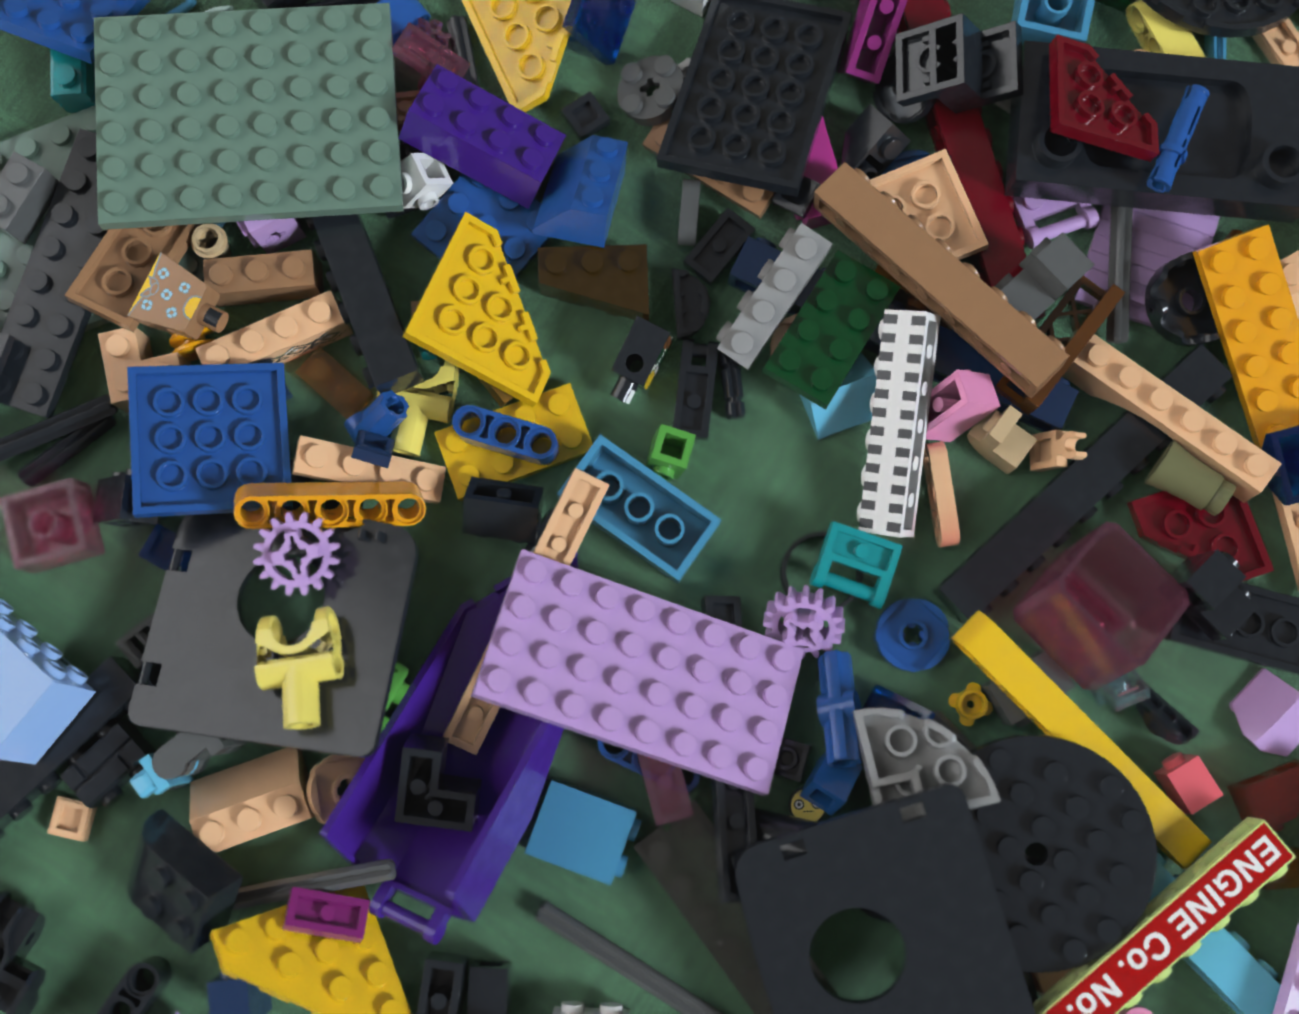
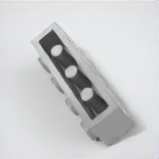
(775, 295)

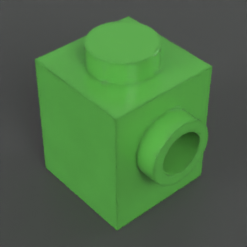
(670, 452)

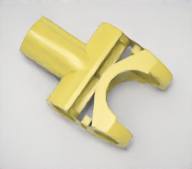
(425, 404)
(302, 667)

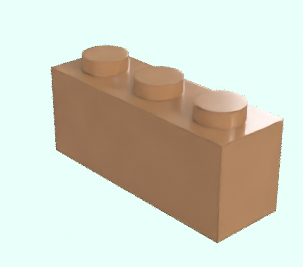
(264, 277)

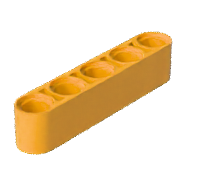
(314, 494)

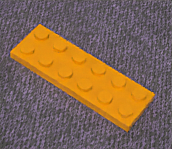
(1255, 326)

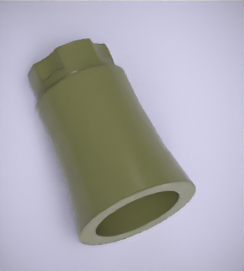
(1190, 480)

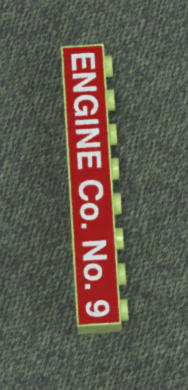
(1174, 923)

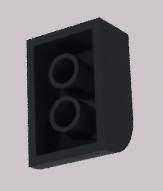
(181, 882)

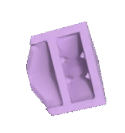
(1268, 713)

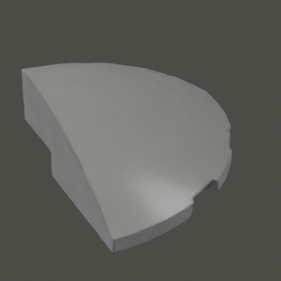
(913, 754)

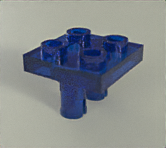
(599, 26)

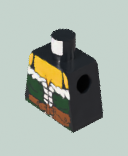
(643, 343)

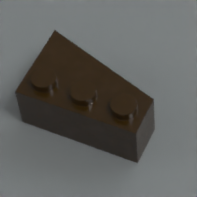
(597, 277)

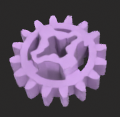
(299, 572)
(804, 620)

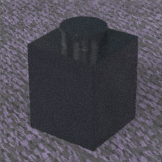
(489, 987)

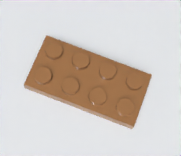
(120, 267)

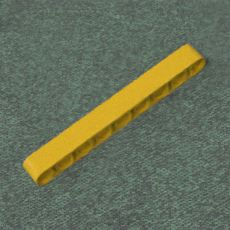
(1060, 717)

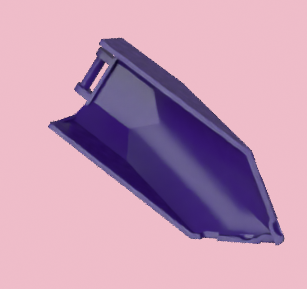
(435, 864)

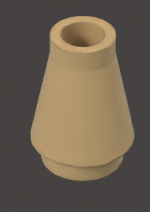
(210, 242)

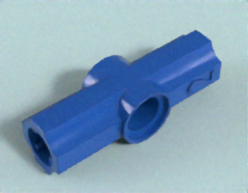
(836, 709)

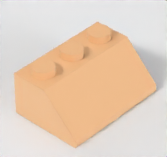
(250, 799)

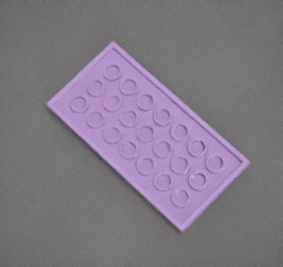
(639, 673)

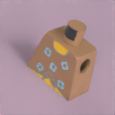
(177, 301)

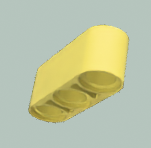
(1160, 34)

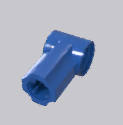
(380, 417)

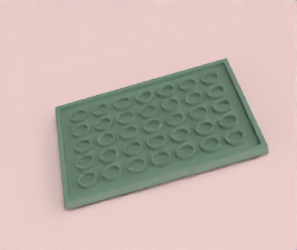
(246, 115)

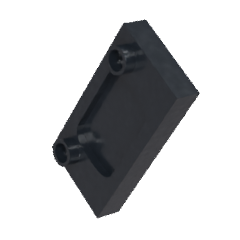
(1237, 159)

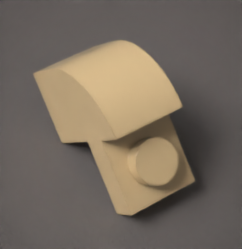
(1001, 439)

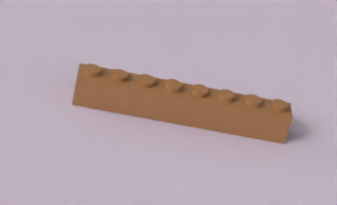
(940, 280)

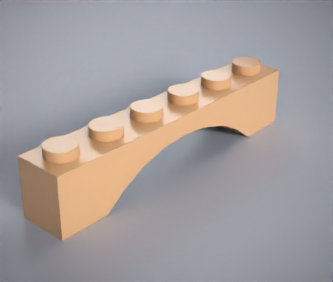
(1121, 381)

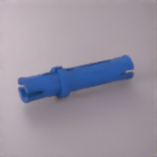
(1174, 149)

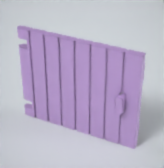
(1155, 241)

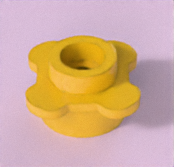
(981, 706)

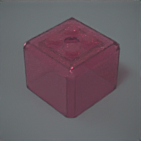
(1101, 607)

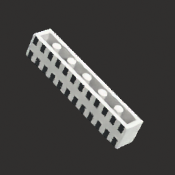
(898, 422)

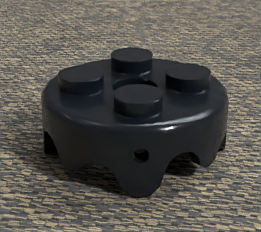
(1166, 307)

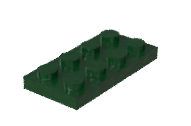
(831, 329)

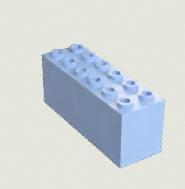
(35, 691)

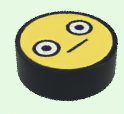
(802, 808)

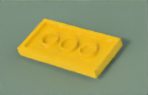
(555, 410)

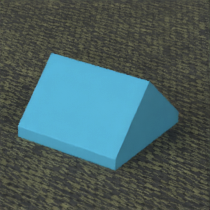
(849, 405)

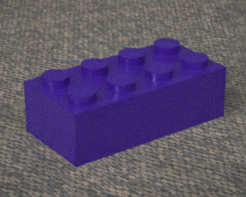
(481, 136)

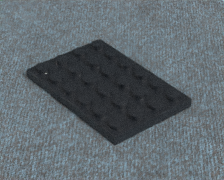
(755, 93)

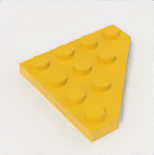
(522, 44)
(477, 316)
(313, 969)

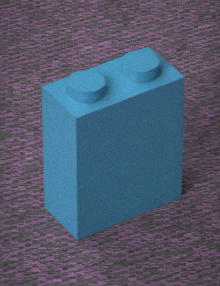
(583, 832)

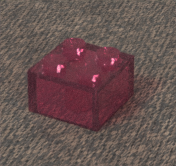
(51, 526)

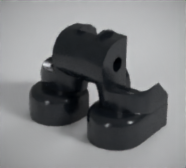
(18, 934)

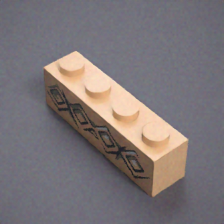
(281, 335)

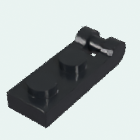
(695, 388)

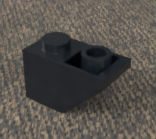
(872, 143)

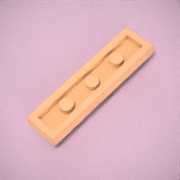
(334, 463)

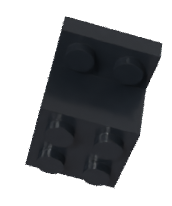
(959, 64)

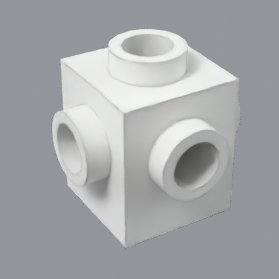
(423, 181)

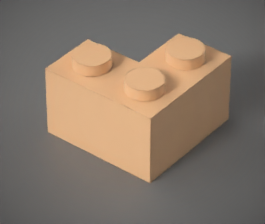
(128, 349)

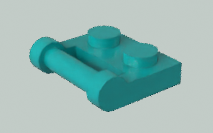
(860, 552)

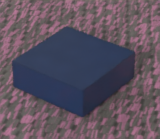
(373, 448)

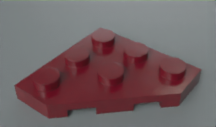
(1094, 105)
(1191, 531)

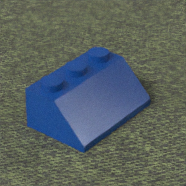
(583, 191)

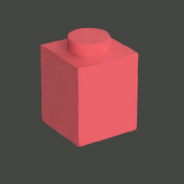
(1187, 782)

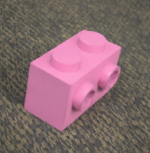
(960, 404)

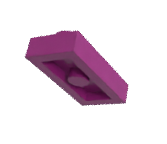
(326, 914)

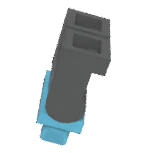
(178, 760)

